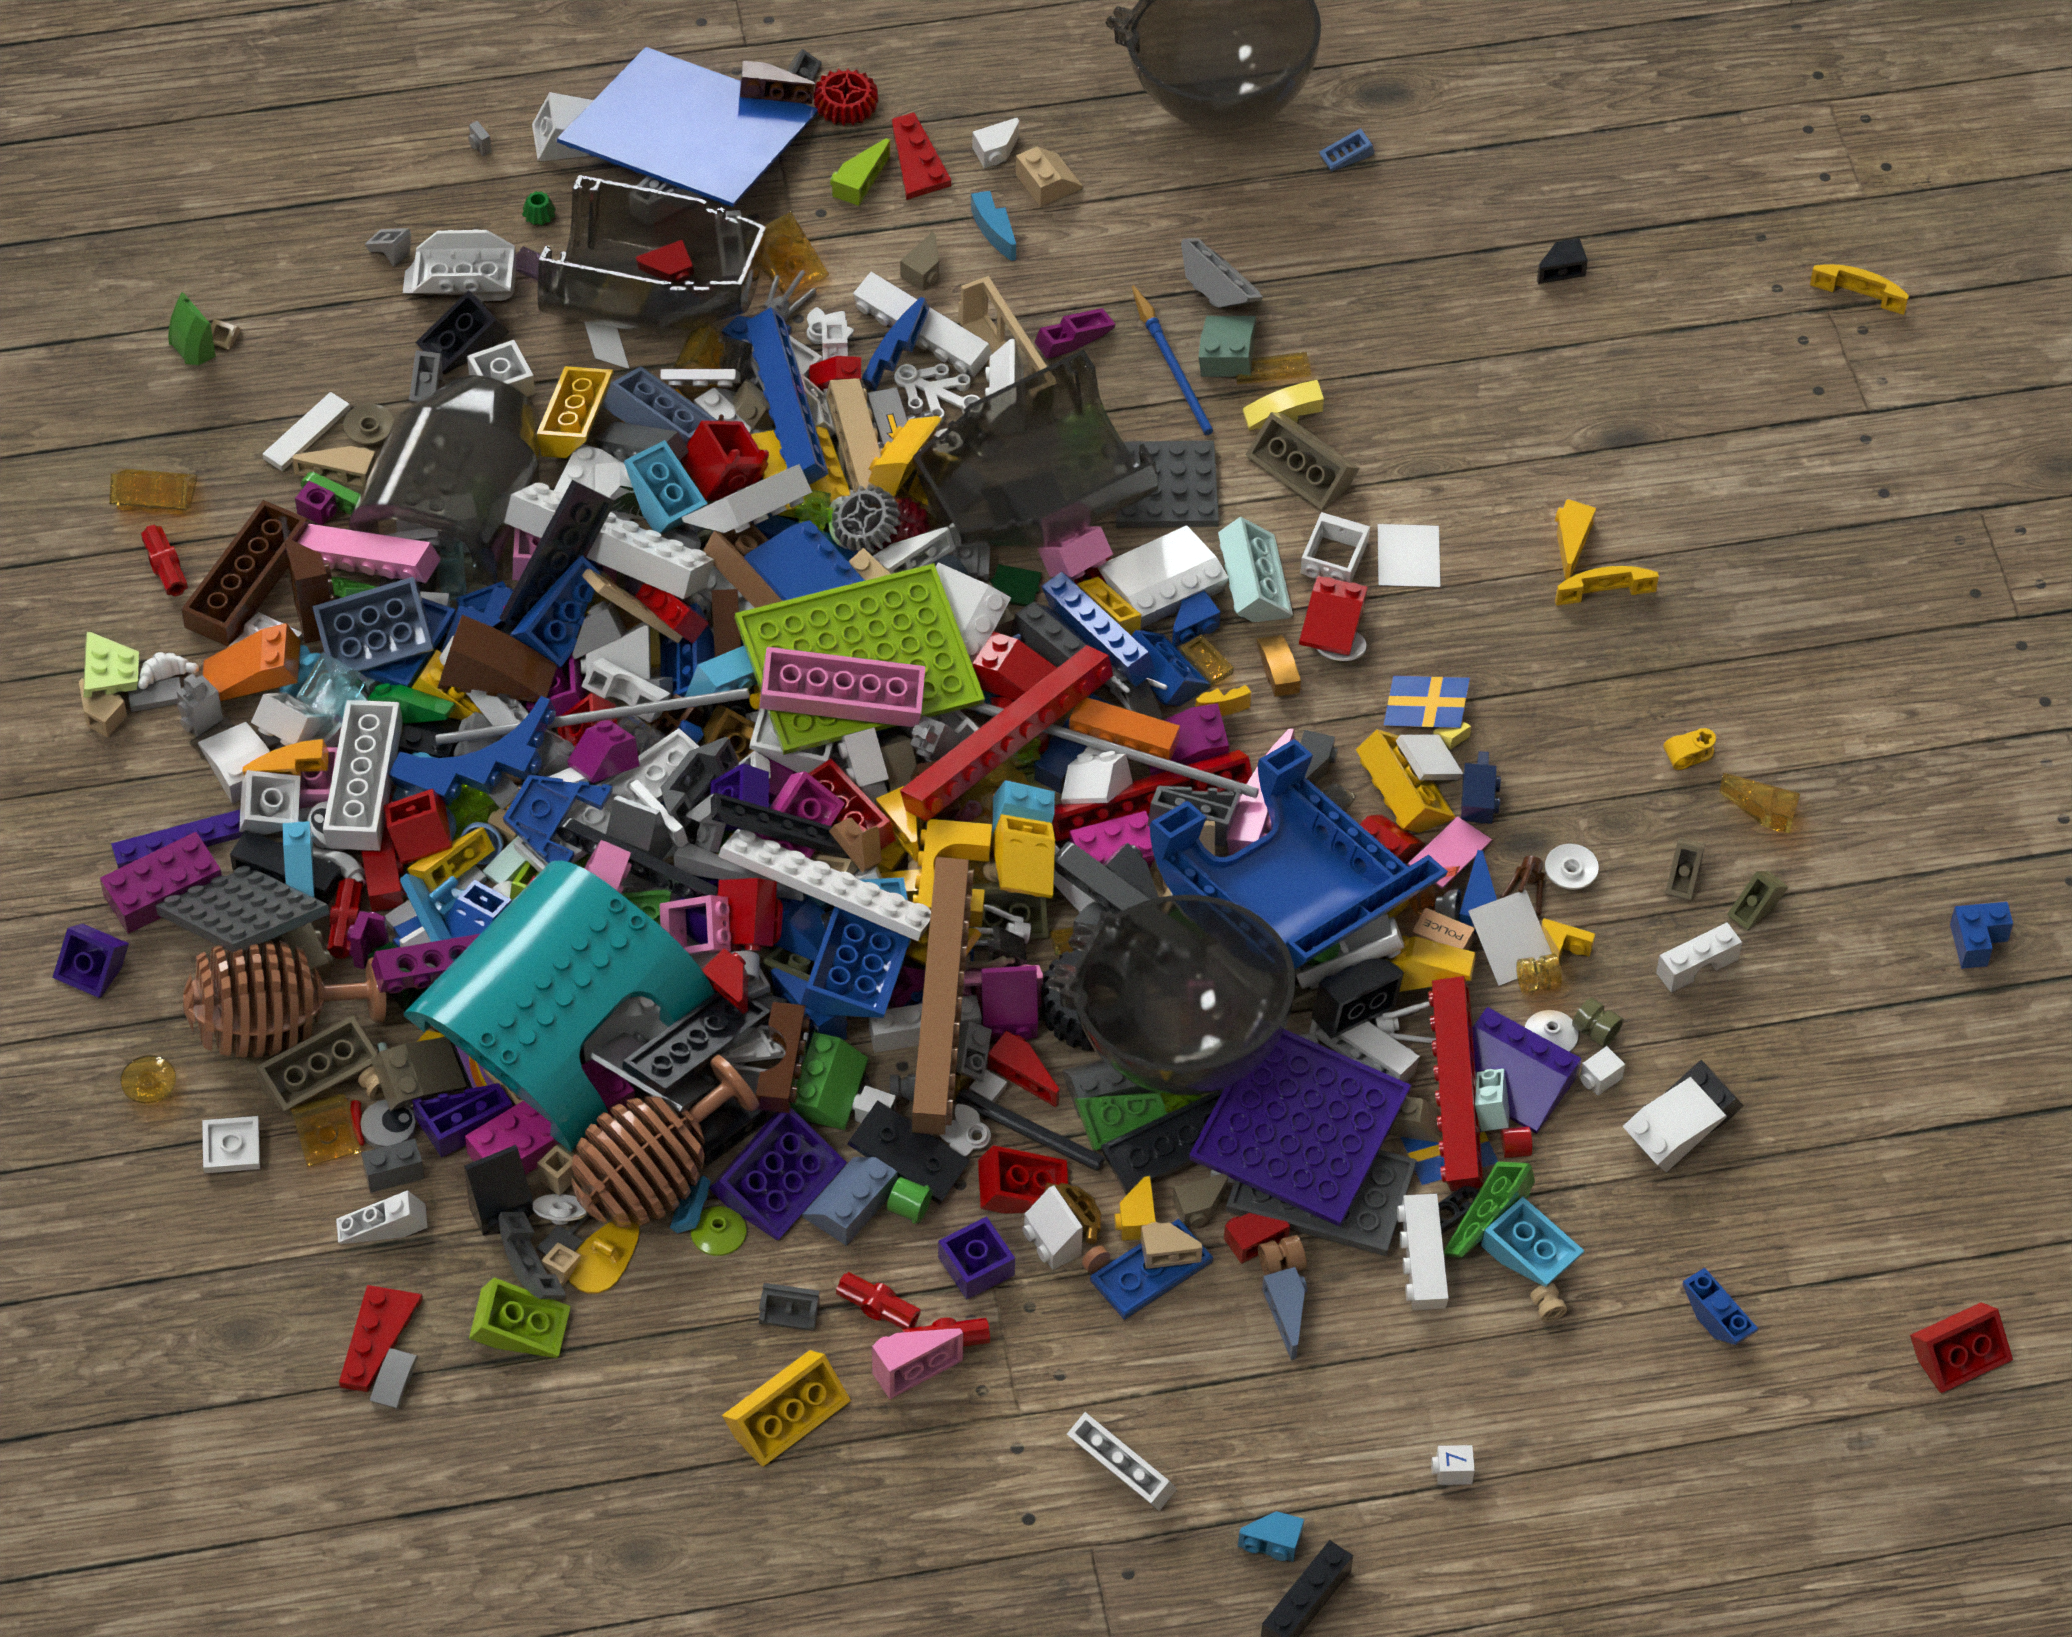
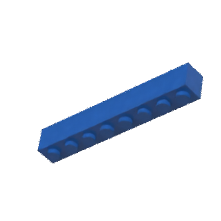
(786, 394)

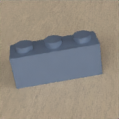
(852, 1198)

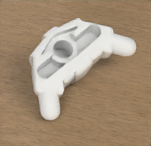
(163, 667)

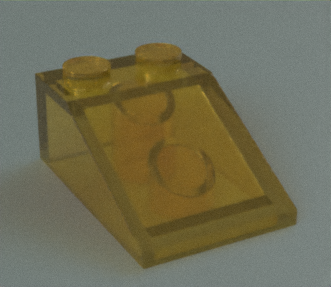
(788, 253)

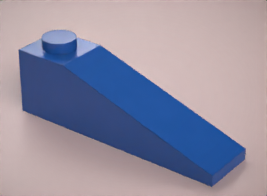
(557, 616)

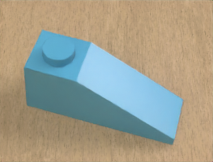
(299, 856)

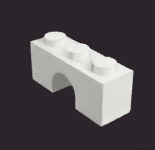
(613, 681)
(1680, 964)

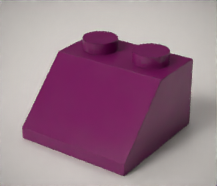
(604, 752)

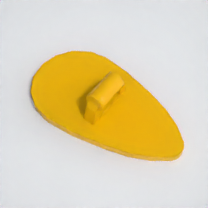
(604, 1257)

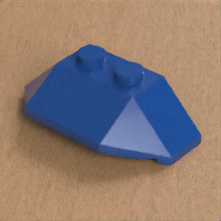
(682, 658)

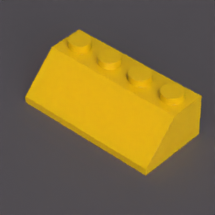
(572, 410)
(1414, 801)
(787, 1407)

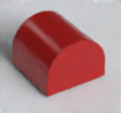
(1516, 1142)

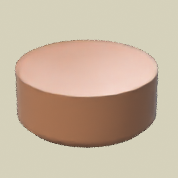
(1095, 1259)

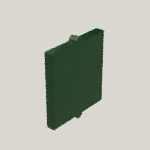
(1017, 583)

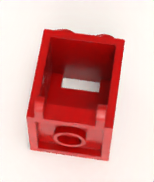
(723, 458)

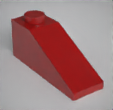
(1018, 1063)

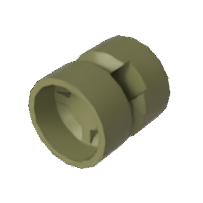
(1600, 1024)

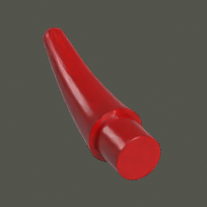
(356, 1112)

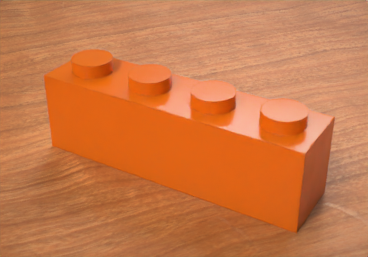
(1125, 728)

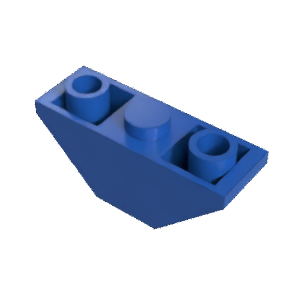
(1717, 1309)

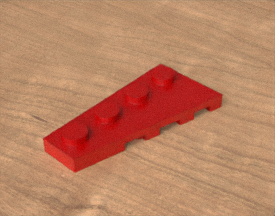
(918, 160)
(377, 1329)

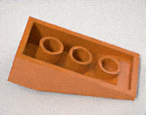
(255, 663)

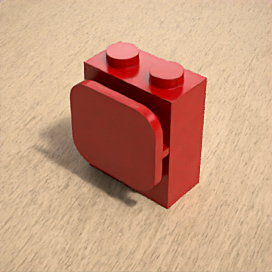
(753, 913)

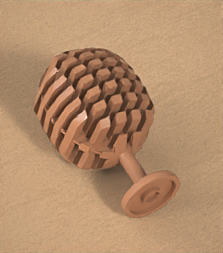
(265, 998)
(649, 1152)

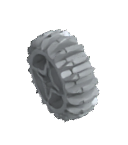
(873, 522)

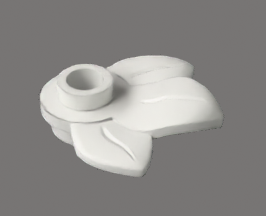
(815, 319)
(963, 1129)

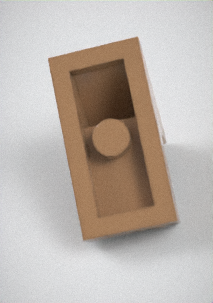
(859, 845)

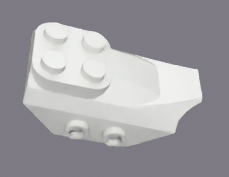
(461, 262)

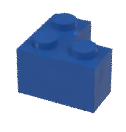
(1976, 928)

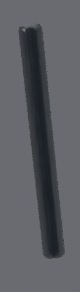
(1031, 1130)

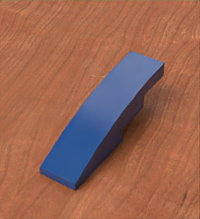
(900, 337)

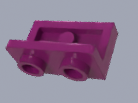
(367, 933)

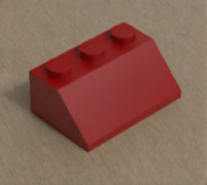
(1962, 1346)

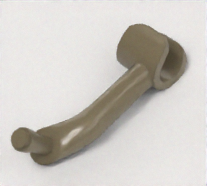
(997, 963)

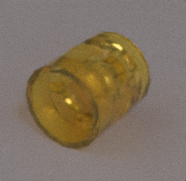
(1539, 973)

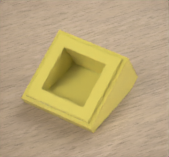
(1453, 736)

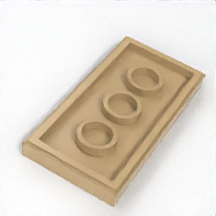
(629, 603)

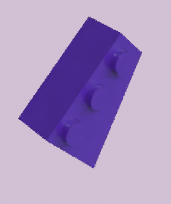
(454, 1116)

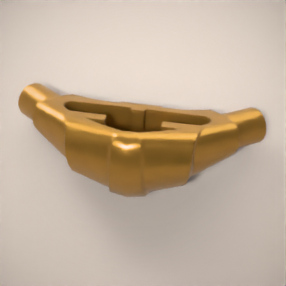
(1083, 1207)

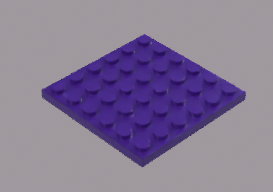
(1302, 1126)

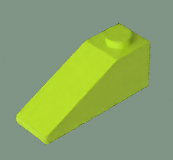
(859, 173)

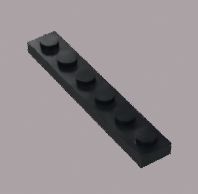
(775, 824)

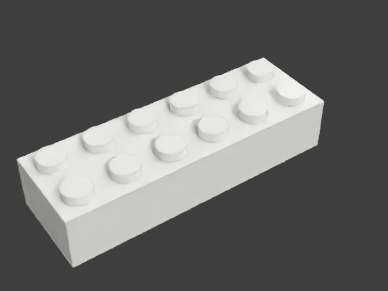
(361, 775)

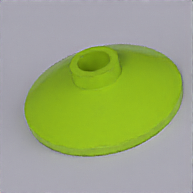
(719, 1240)

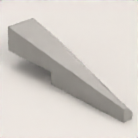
(708, 864)

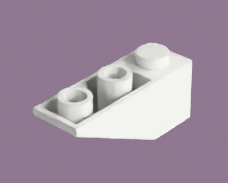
(386, 1219)

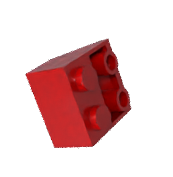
(418, 826)

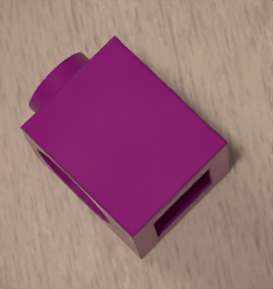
(316, 503)

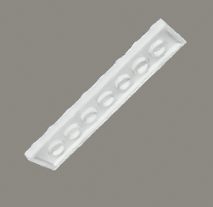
(654, 769)
(827, 884)

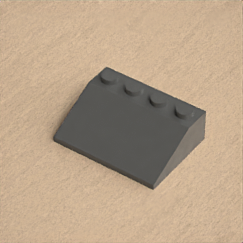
(683, 1097)

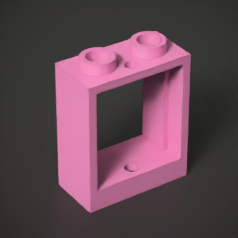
(717, 911)

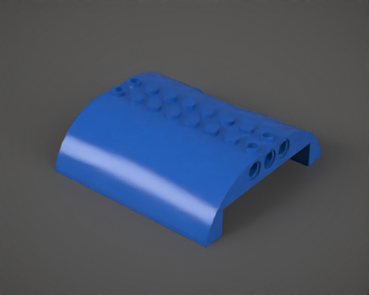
(1308, 877)

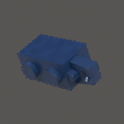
(1479, 791)

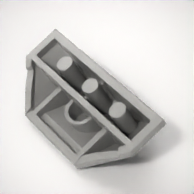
(1215, 276)

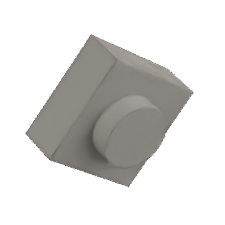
(479, 138)

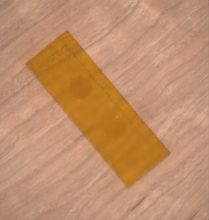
(1277, 368)

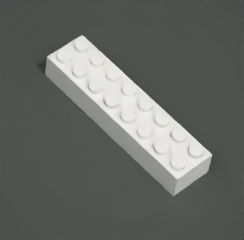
(620, 544)

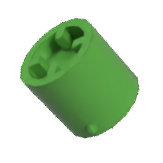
(909, 1200)

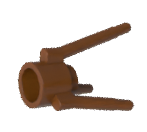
(1529, 873)

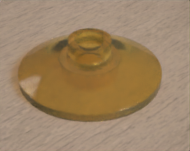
(148, 1070)

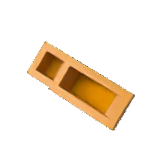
(293, 759)

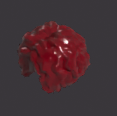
(912, 521)

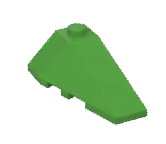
(1499, 1192)

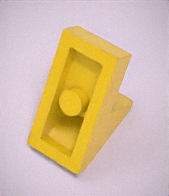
(1567, 937)

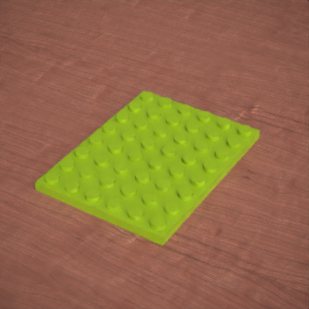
(879, 619)

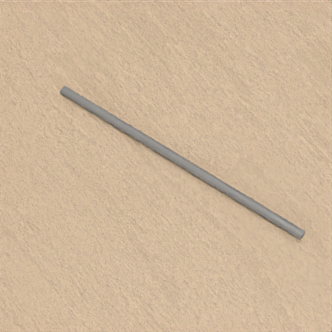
(600, 715)
(1135, 755)

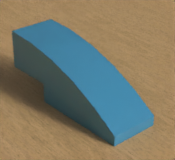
(993, 223)

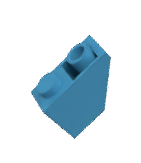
(1273, 1535)

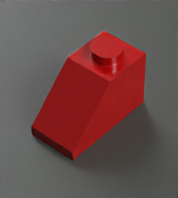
(667, 262)
(834, 369)
(729, 978)
(1248, 1231)

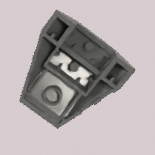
(692, 781)

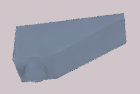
(1285, 1298)

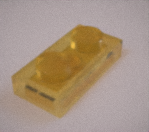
(1207, 660)

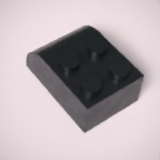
(1356, 995)

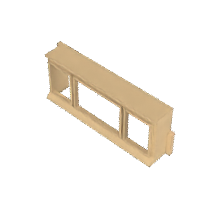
(975, 318)

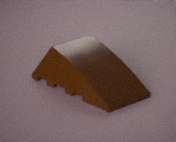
(495, 663)

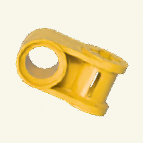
(1688, 749)

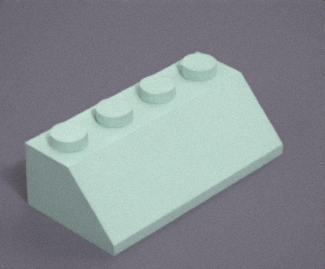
(1254, 572)

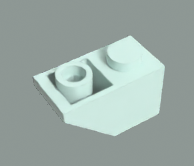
(1492, 1100)

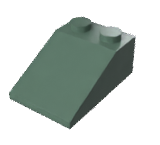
(1227, 346)

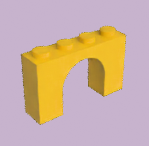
(954, 841)

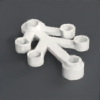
(909, 378)

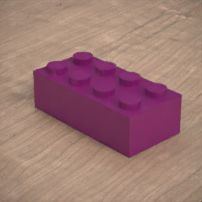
(149, 880)

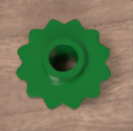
(538, 208)

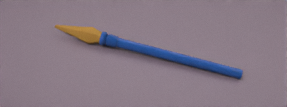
(1147, 315)

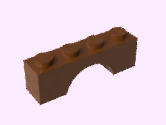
(777, 1085)

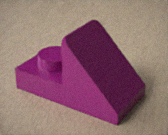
(910, 980)

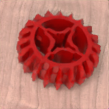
(845, 96)

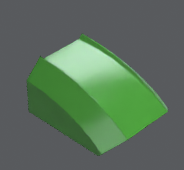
(190, 333)

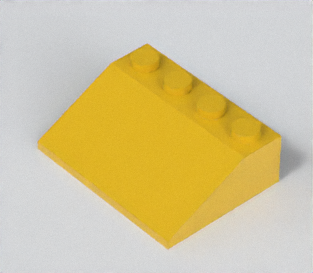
(832, 483)

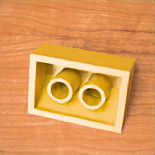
(897, 460)

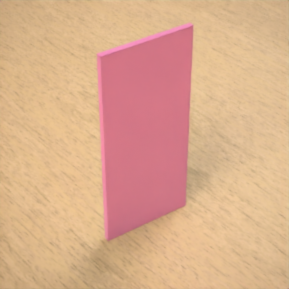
(1454, 847)

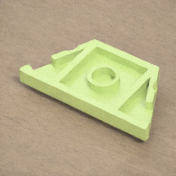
(109, 666)

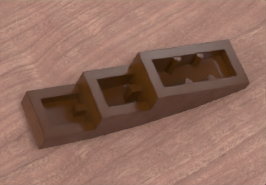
(724, 624)

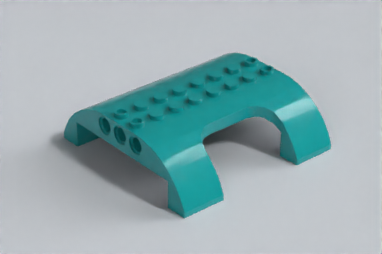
(548, 981)

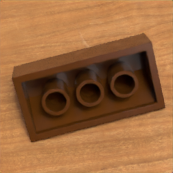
(308, 585)

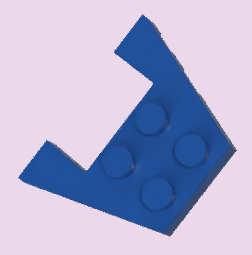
(543, 806)

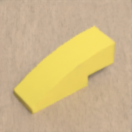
(1292, 401)

